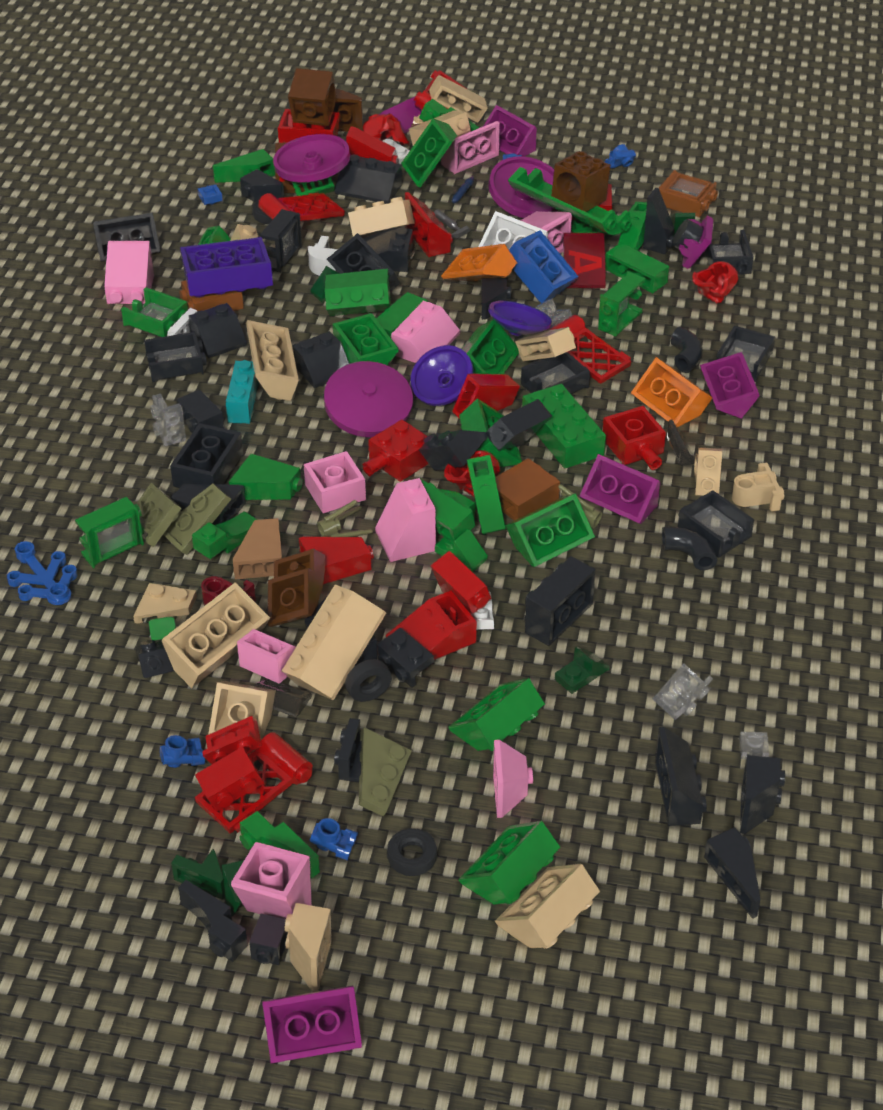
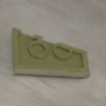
(202, 509)
(158, 512)
(380, 770)

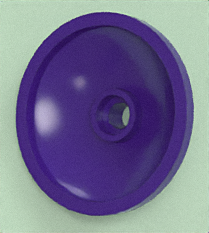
(519, 318)
(435, 369)

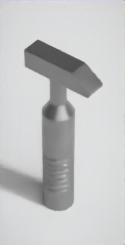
(450, 223)

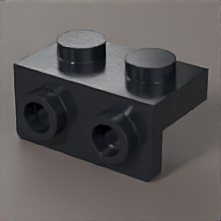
(404, 656)
(153, 658)
(349, 755)

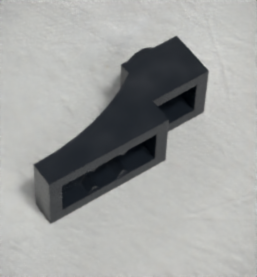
(224, 935)

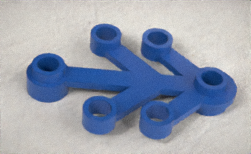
(55, 593)

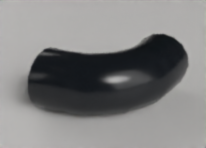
(690, 349)
(691, 543)

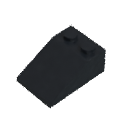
(393, 247)

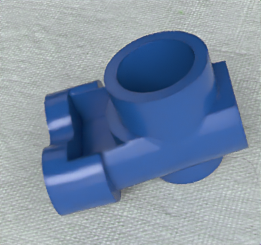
(621, 156)
(181, 751)
(331, 838)

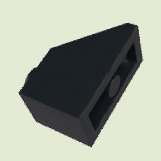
(258, 183)
(493, 290)

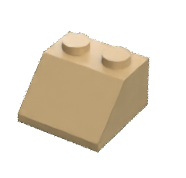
(238, 701)
(309, 941)

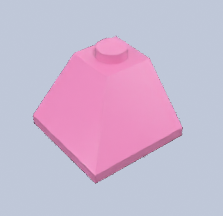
(510, 777)

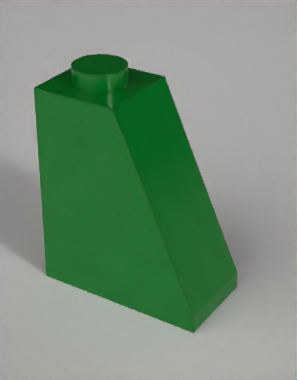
(267, 479)

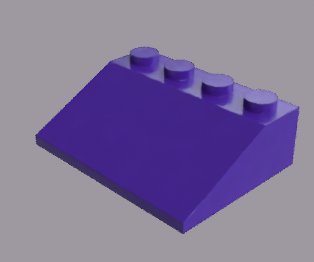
(226, 266)

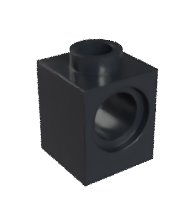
(268, 940)

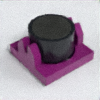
(693, 239)

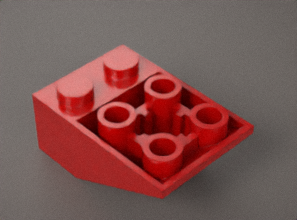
(441, 625)

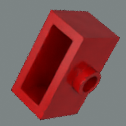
(229, 779)

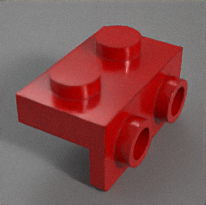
(231, 738)

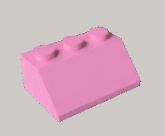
(472, 148)
(424, 330)

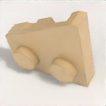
(165, 602)

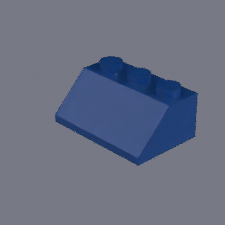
(541, 266)

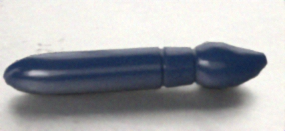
(463, 189)

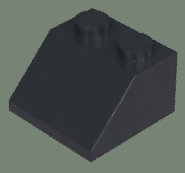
(217, 330)
(319, 358)
(451, 448)
(760, 790)

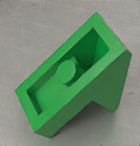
(465, 548)

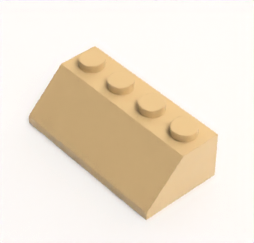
(273, 359)
(212, 634)
(333, 642)

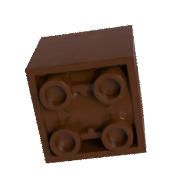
(312, 97)
(581, 180)

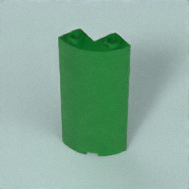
(535, 187)

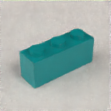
(241, 393)

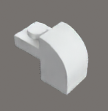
(318, 255)

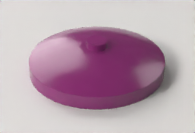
(311, 158)
(510, 199)
(367, 398)

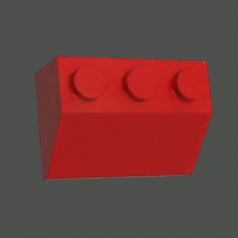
(289, 130)
(428, 230)

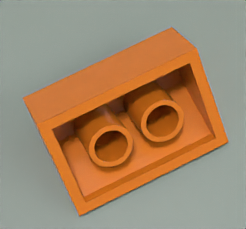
(481, 263)
(670, 393)

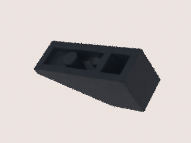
(658, 224)
(733, 862)

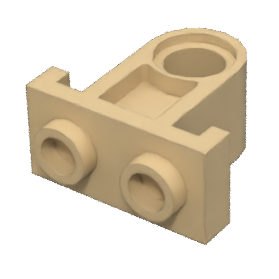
(707, 470)
(758, 489)

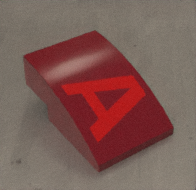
(586, 257)

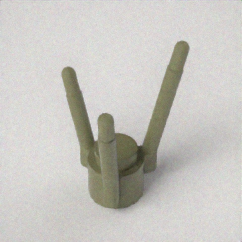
(592, 514)
(330, 524)

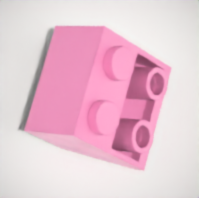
(264, 655)

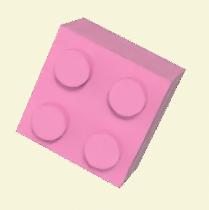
(334, 481)

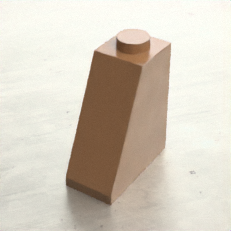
(258, 550)

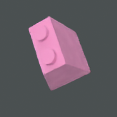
(554, 223)
(128, 271)
(407, 522)
(273, 881)

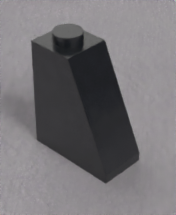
(518, 425)
(235, 492)

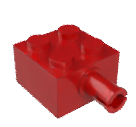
(635, 437)
(396, 451)

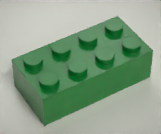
(570, 432)

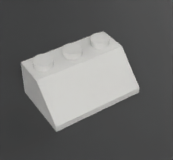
(507, 231)

